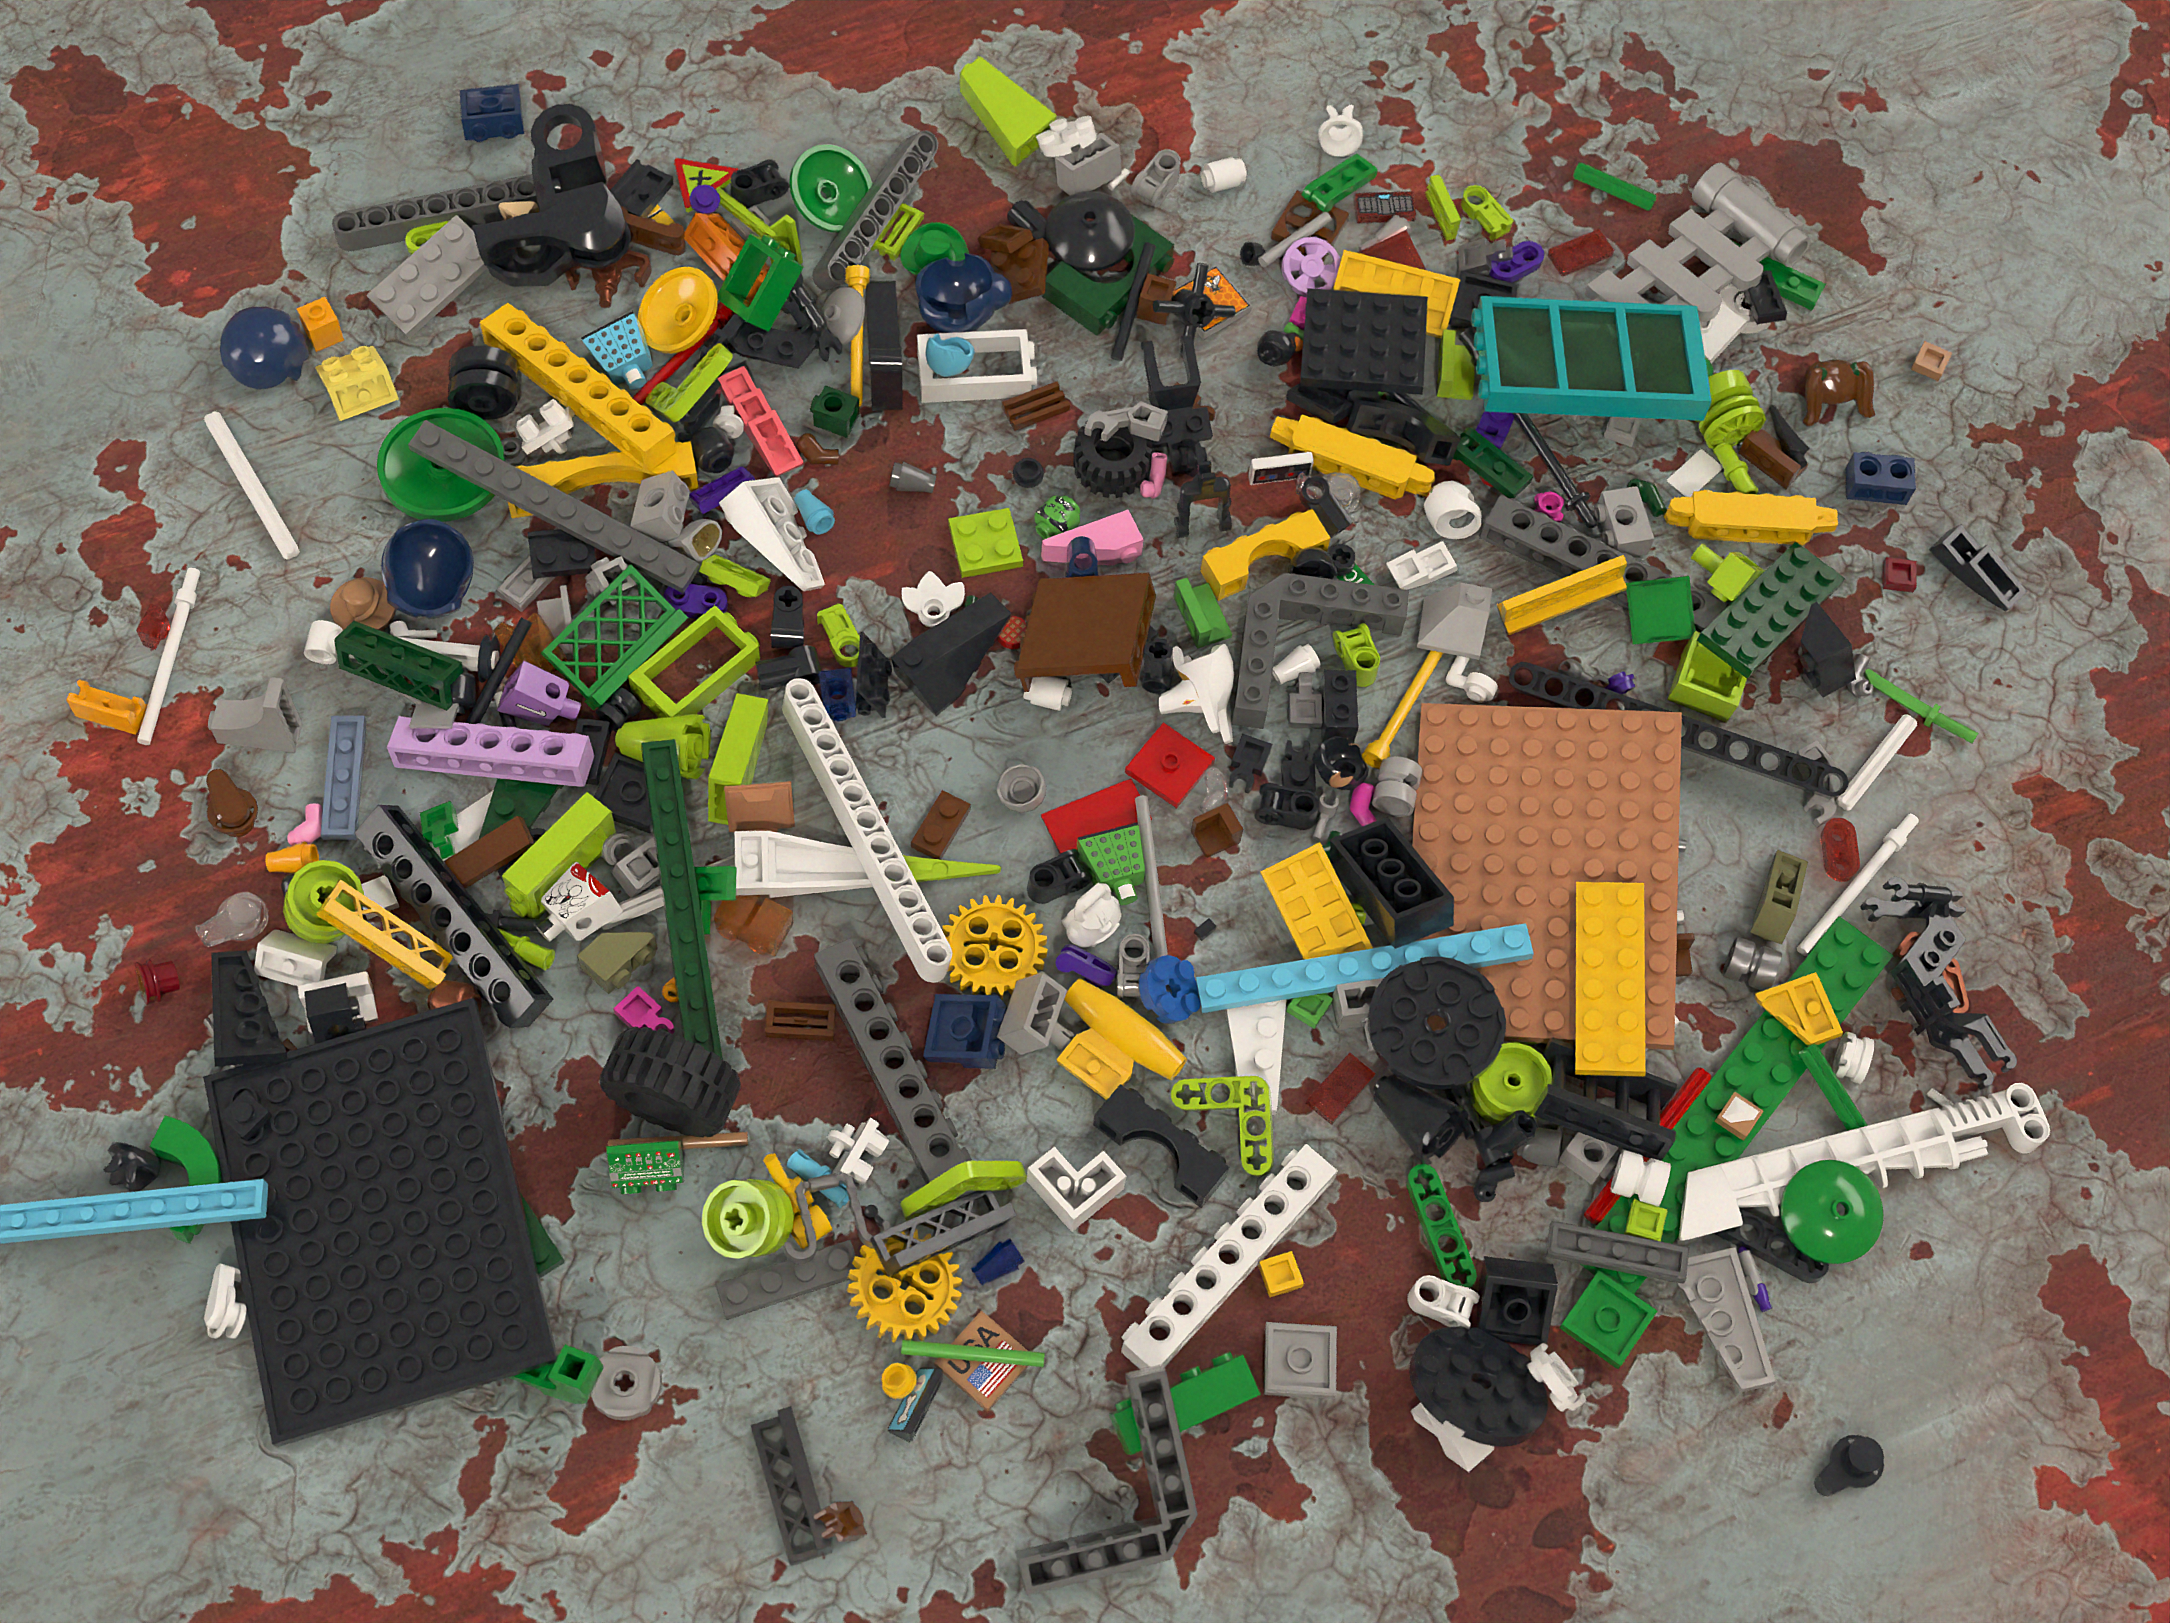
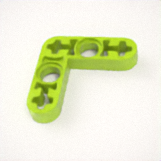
(674, 402)
(1237, 1100)
(963, 1178)

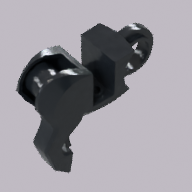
(577, 214)

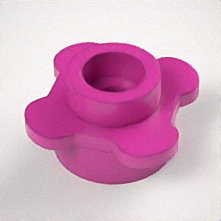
(1551, 500)

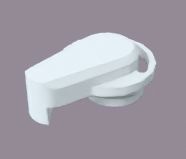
(221, 1306)

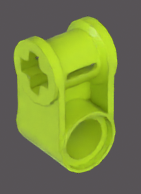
(1356, 649)

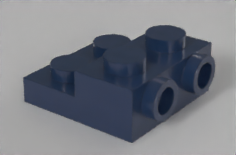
(491, 112)
(966, 1030)

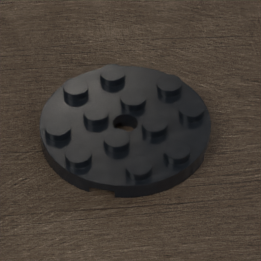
(1443, 1056)
(1494, 1416)

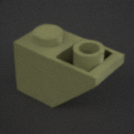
(615, 956)

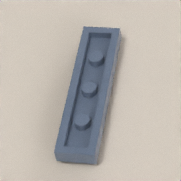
(343, 778)

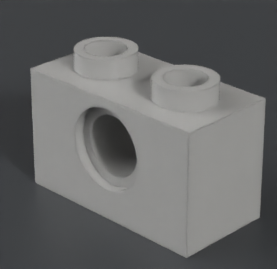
(660, 506)
(1626, 507)

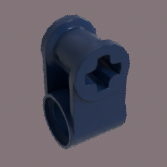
(1081, 567)

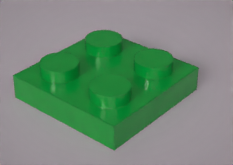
(1608, 1319)

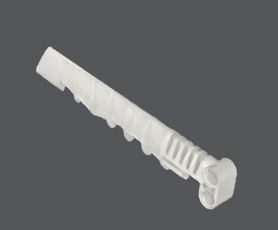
(1905, 1142)

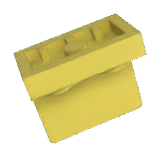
(357, 382)

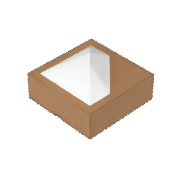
(1739, 1116)

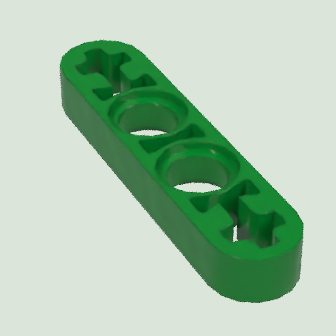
(1436, 1229)

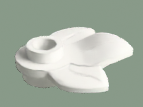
(933, 596)

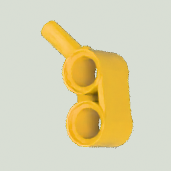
(819, 1220)

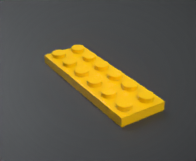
(1610, 979)

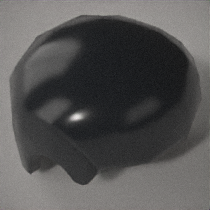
(1313, 563)

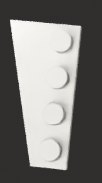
(1257, 1045)

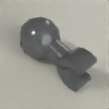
(1576, 671)

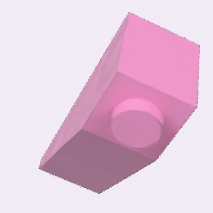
(1114, 539)

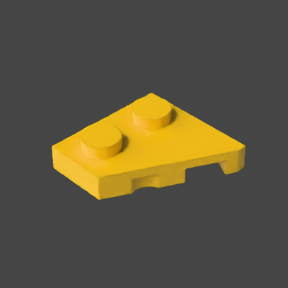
(1802, 1009)

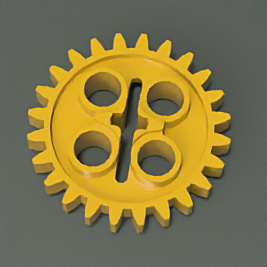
(996, 920)
(890, 1312)

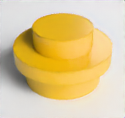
(898, 1380)

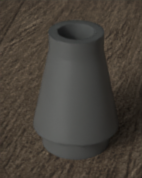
(911, 479)

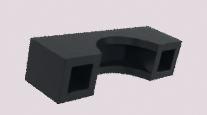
(1129, 1118)

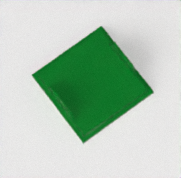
(1660, 610)

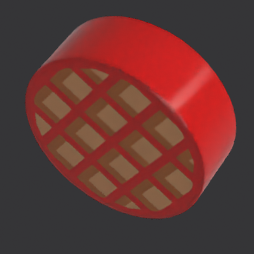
(1012, 633)

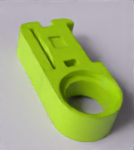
(1488, 214)
(840, 632)

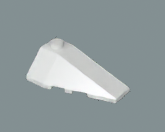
(766, 519)

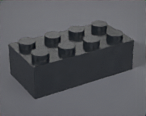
(1392, 882)

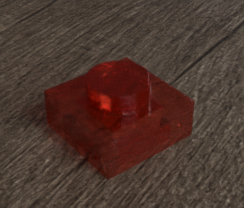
(153, 626)

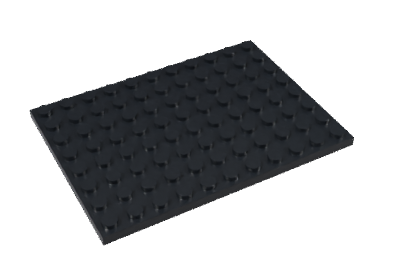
(389, 1225)

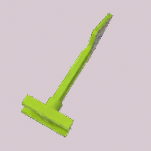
(697, 173)

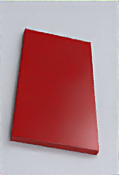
(1092, 814)

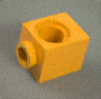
(320, 324)

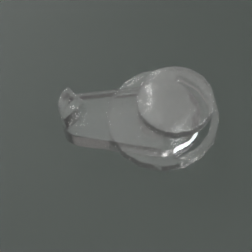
(1342, 485)
(235, 920)

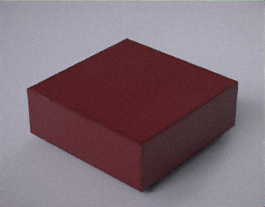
(1899, 574)

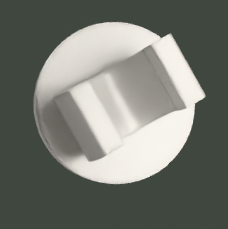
(729, 422)

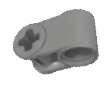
(1158, 177)
(1131, 968)

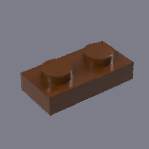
(940, 825)

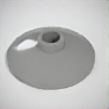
(844, 313)

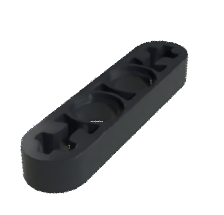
(1762, 1248)

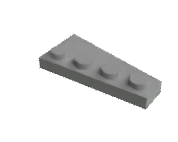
(1726, 1313)

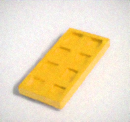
(1376, 275)
(1315, 905)

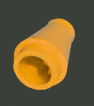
(292, 858)

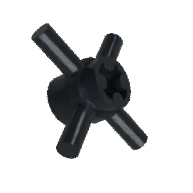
(1193, 305)

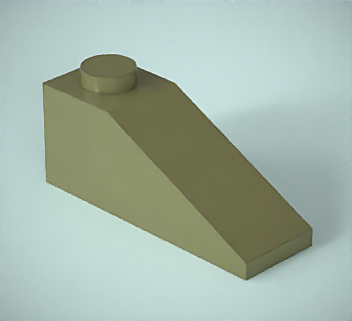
(1779, 897)

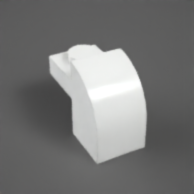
(1457, 1448)

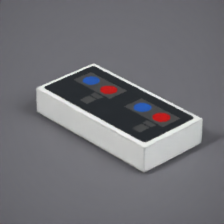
(1280, 468)

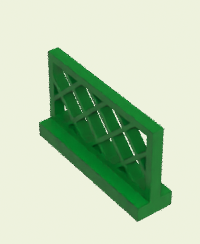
(629, 660)

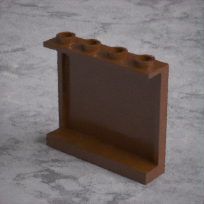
(1087, 627)

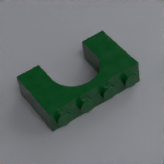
(1099, 304)

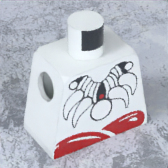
(577, 905)

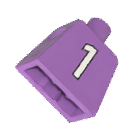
(537, 696)

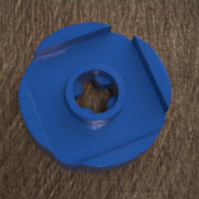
(1181, 979)

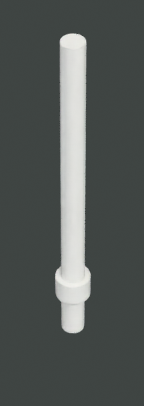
(185, 601)
(1892, 842)

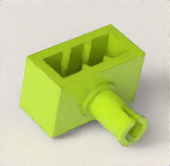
(1729, 575)

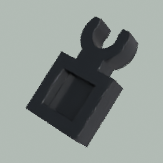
(1249, 759)
(1296, 771)

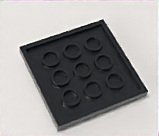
(1364, 341)

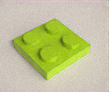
(985, 542)

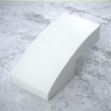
(1422, 568)

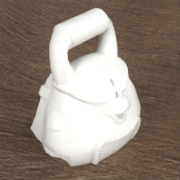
(1093, 918)

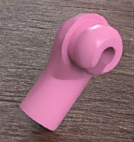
(1157, 475)
(310, 829)

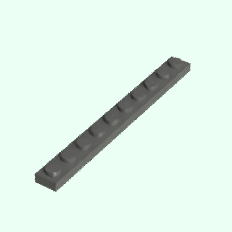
(554, 506)

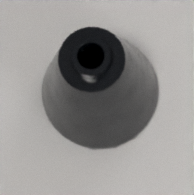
(1420, 1116)

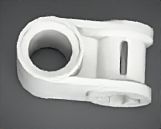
(1446, 1301)

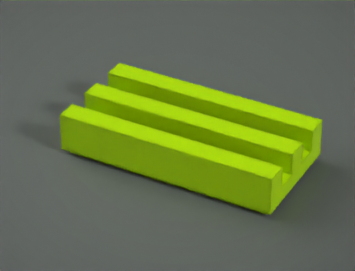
(1443, 207)
(885, 248)

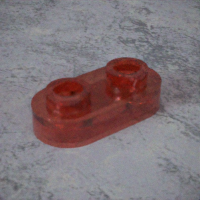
(1840, 852)

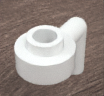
(1477, 685)

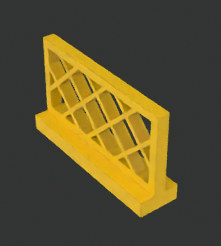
(1563, 595)

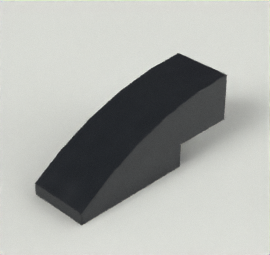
(1978, 568)

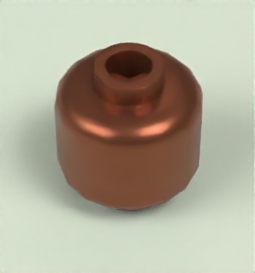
(452, 992)

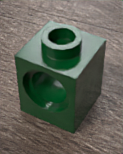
(836, 422)

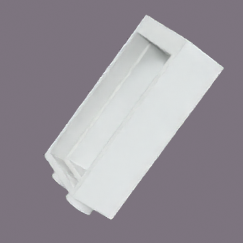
(979, 387)

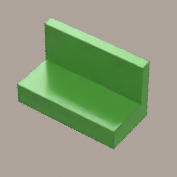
(1201, 613)

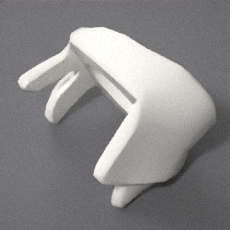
(1337, 140)

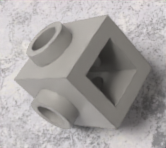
(607, 571)

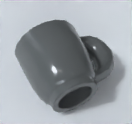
(1545, 1146)

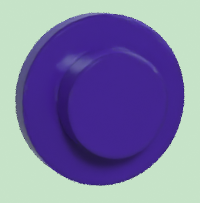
(704, 199)
(1621, 683)

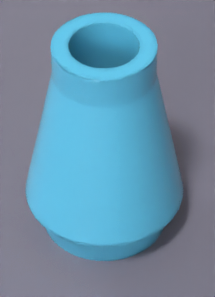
(815, 513)

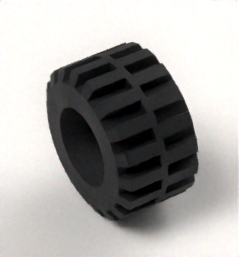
(1108, 475)

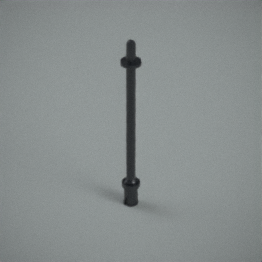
(1577, 500)

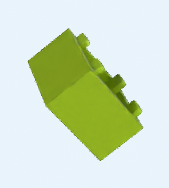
(1706, 682)

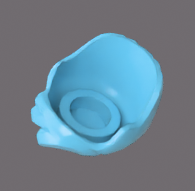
(948, 356)

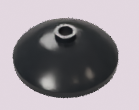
(1090, 243)

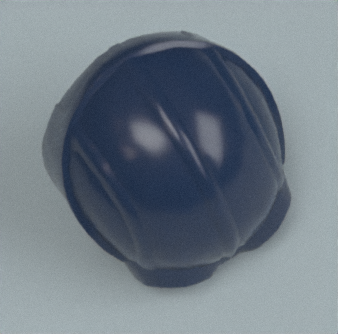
(427, 569)

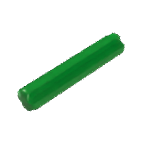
(1614, 186)
(1832, 1087)

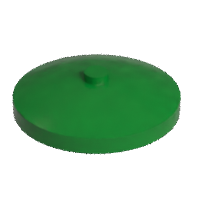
(424, 487)

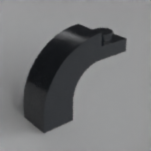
(1414, 429)

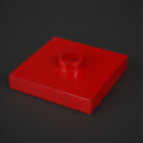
(1169, 765)

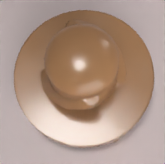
(363, 602)

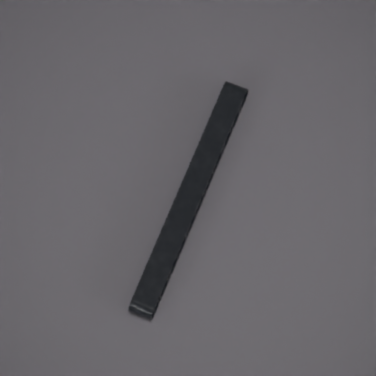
(1693, 728)

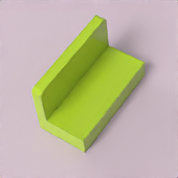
(1455, 369)

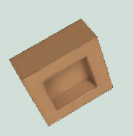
(1931, 361)

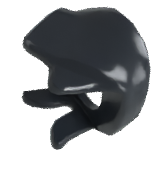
(132, 1166)

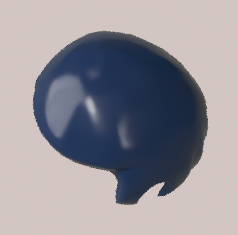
(263, 347)

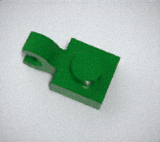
(437, 826)

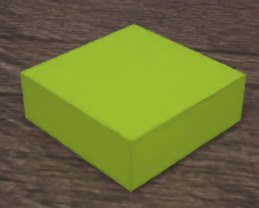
(1645, 1221)

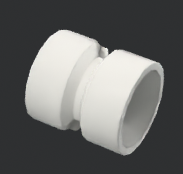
(1640, 1177)

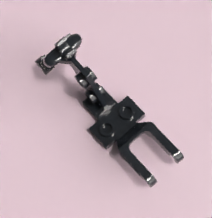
(770, 346)
(1182, 437)
(1918, 977)

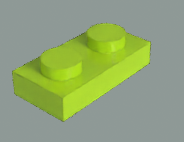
(727, 572)

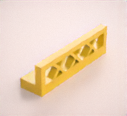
(381, 941)

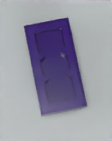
(710, 495)

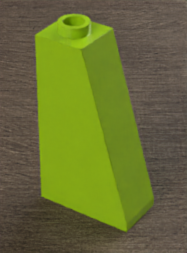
(1005, 109)
(737, 752)

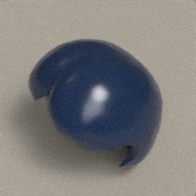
(960, 293)

